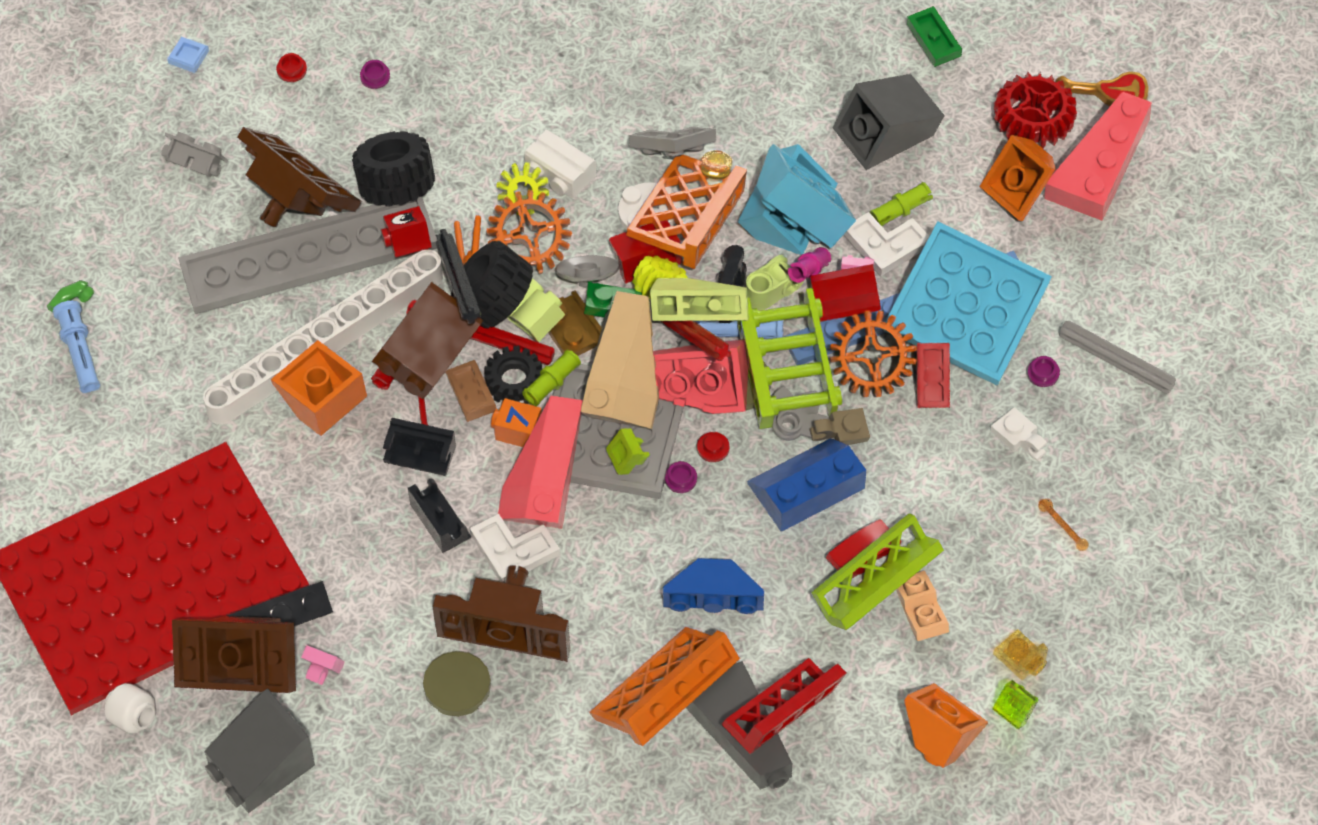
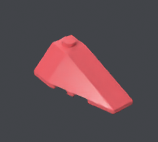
(701, 381)

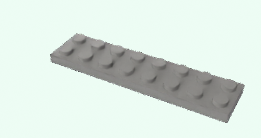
(291, 257)

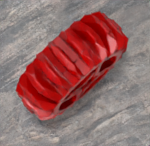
(1038, 100)

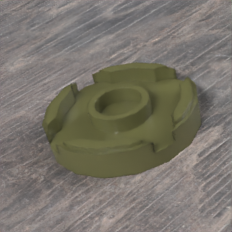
(457, 683)

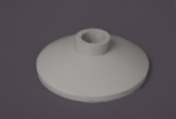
(587, 269)

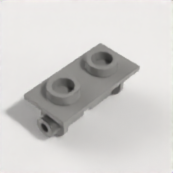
(183, 148)

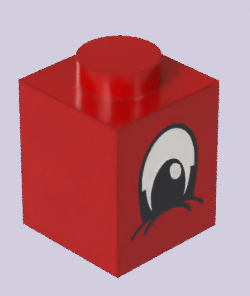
(406, 232)

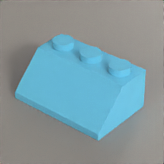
(803, 198)
(770, 225)

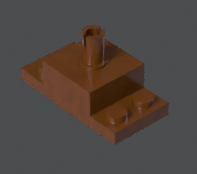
(291, 179)
(503, 618)
(234, 654)

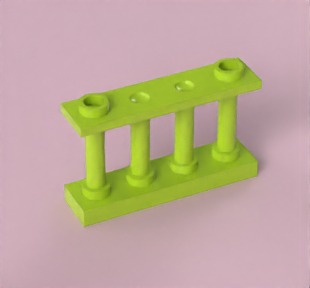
(762, 377)

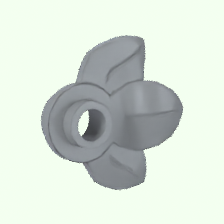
(801, 418)

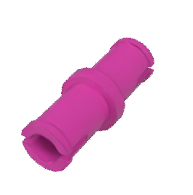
(809, 264)

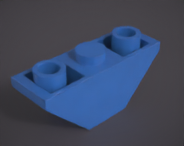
(714, 587)

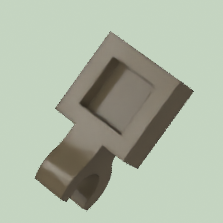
(844, 426)

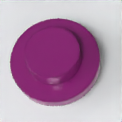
(374, 74)
(1043, 371)
(681, 477)

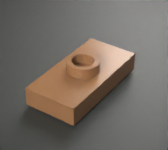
(471, 390)

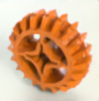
(542, 227)
(869, 326)

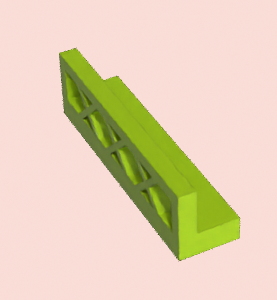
(881, 583)

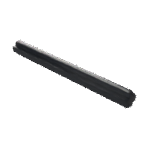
(457, 277)

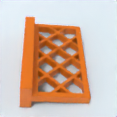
(709, 215)
(682, 683)

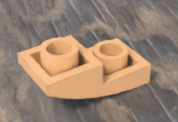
(922, 608)

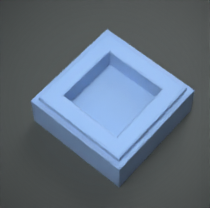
(188, 54)

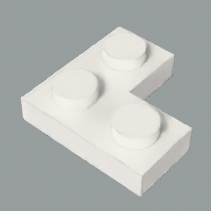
(886, 248)
(504, 550)

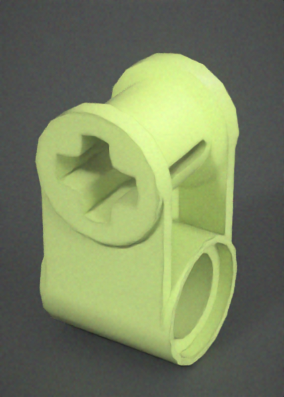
(772, 281)

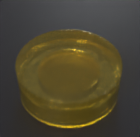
(716, 164)

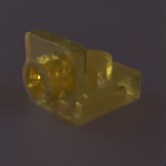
(1022, 655)

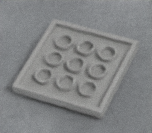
(591, 461)

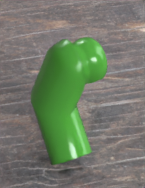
(77, 289)

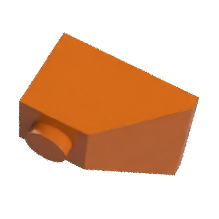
(1019, 175)
(941, 724)

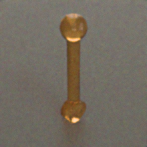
(1046, 505)

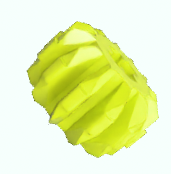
(522, 176)
(652, 268)

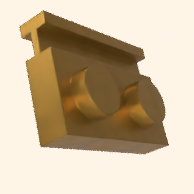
(575, 330)

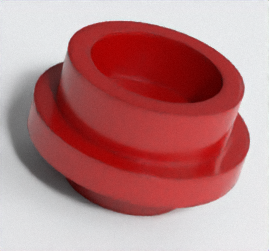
(291, 67)
(713, 447)

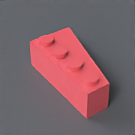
(1100, 160)

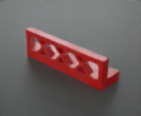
(784, 711)

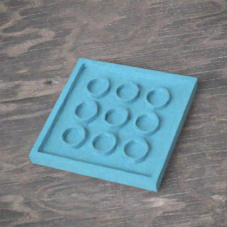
(970, 299)

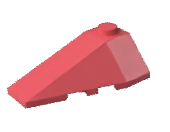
(542, 474)

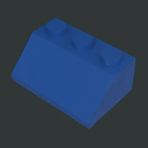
(809, 483)

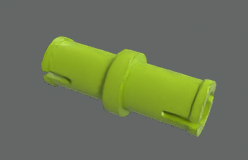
(902, 204)
(551, 377)

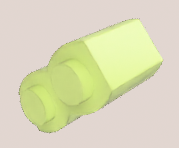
(537, 312)

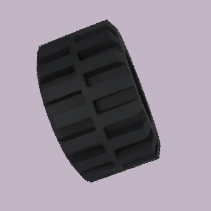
(393, 168)
(498, 281)

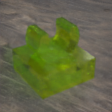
(1015, 704)

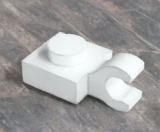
(1018, 432)

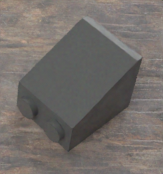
(886, 118)
(259, 753)

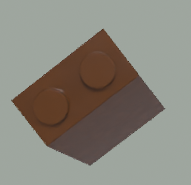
(426, 342)

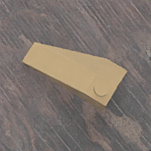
(623, 371)

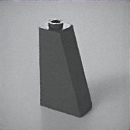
(766, 765)

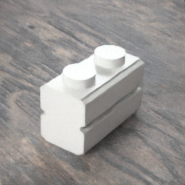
(561, 163)

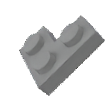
(672, 142)

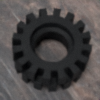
(506, 361)

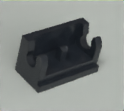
(419, 446)
(438, 516)

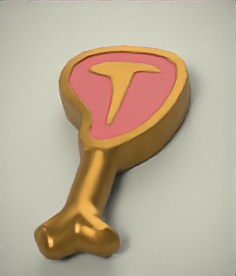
(1109, 90)

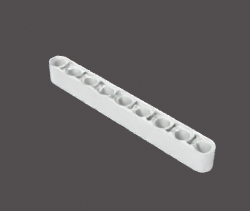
(332, 324)

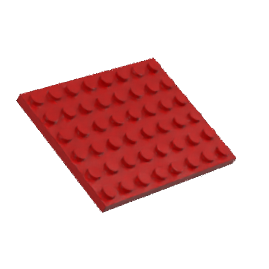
(116, 575)

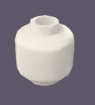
(129, 708)

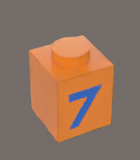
(514, 422)

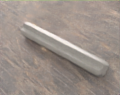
(1117, 357)

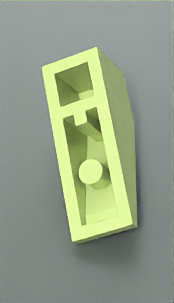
(697, 300)

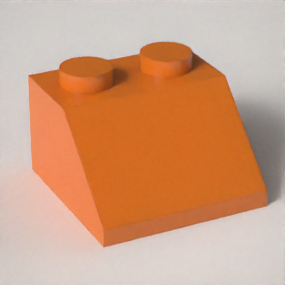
(320, 387)

